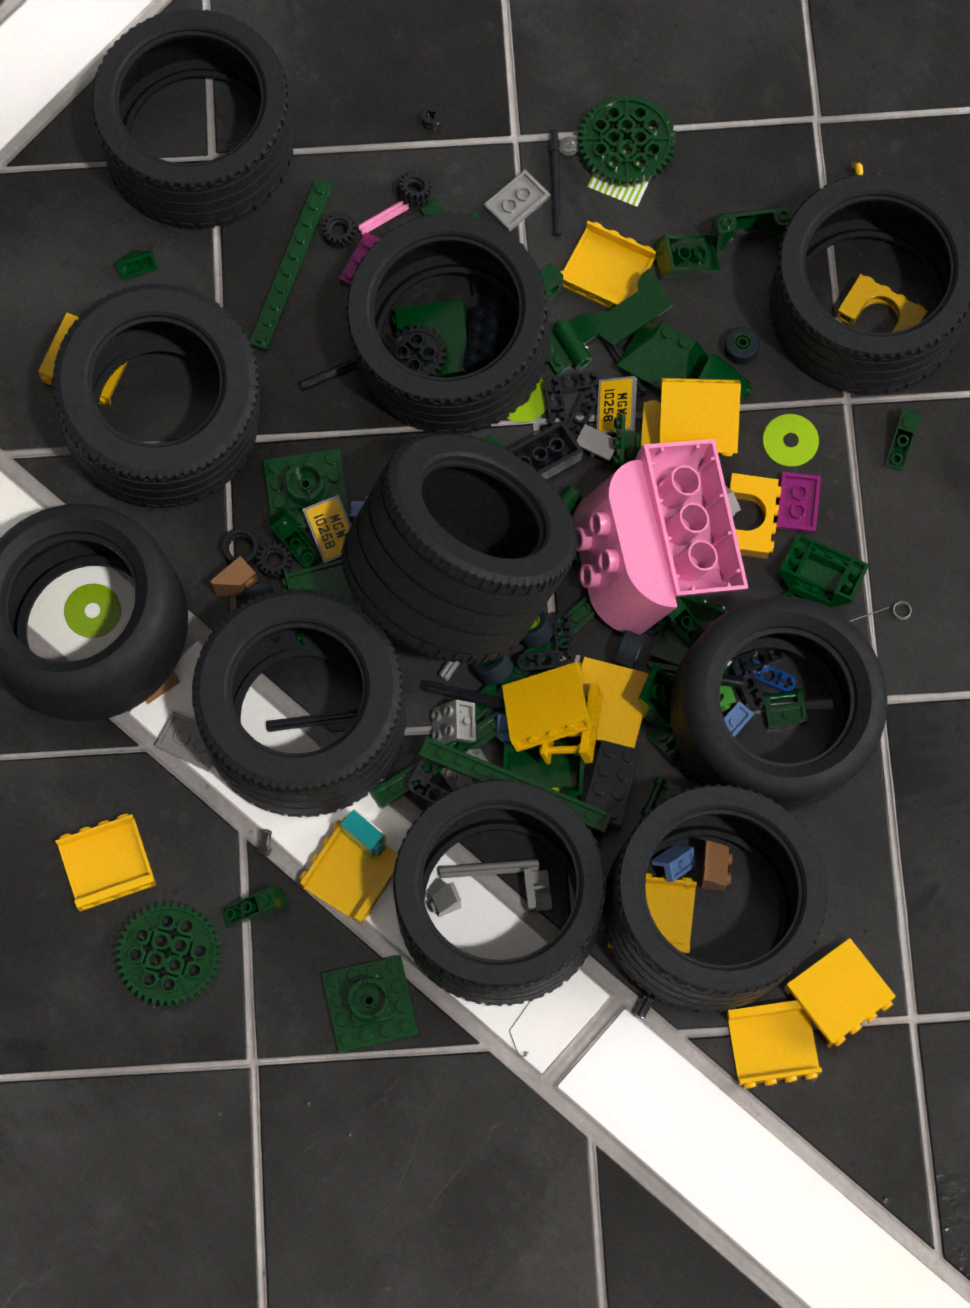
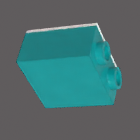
(364, 833)

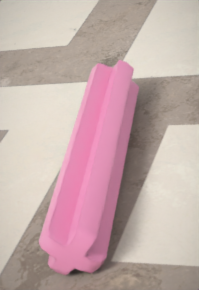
(382, 217)

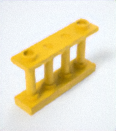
(588, 737)

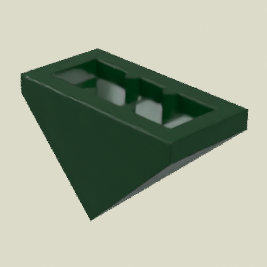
(136, 263)

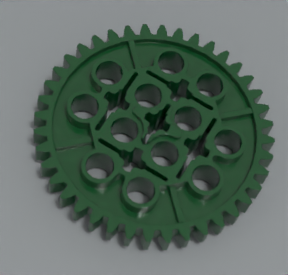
(627, 170)
(198, 937)

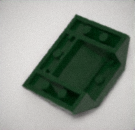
(662, 353)
(822, 572)

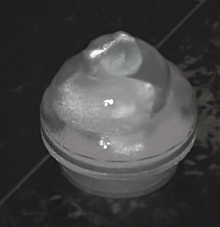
(569, 145)

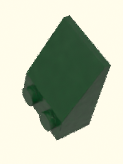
(686, 256)
(656, 698)

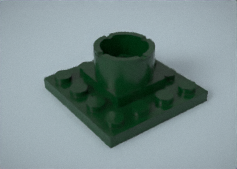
(304, 481)
(363, 1024)

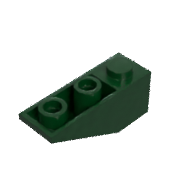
(903, 438)
(294, 538)
(684, 623)
(255, 906)

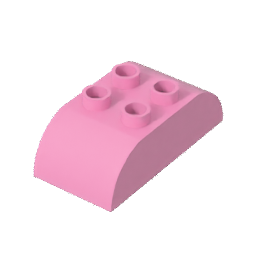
(693, 517)
(623, 552)

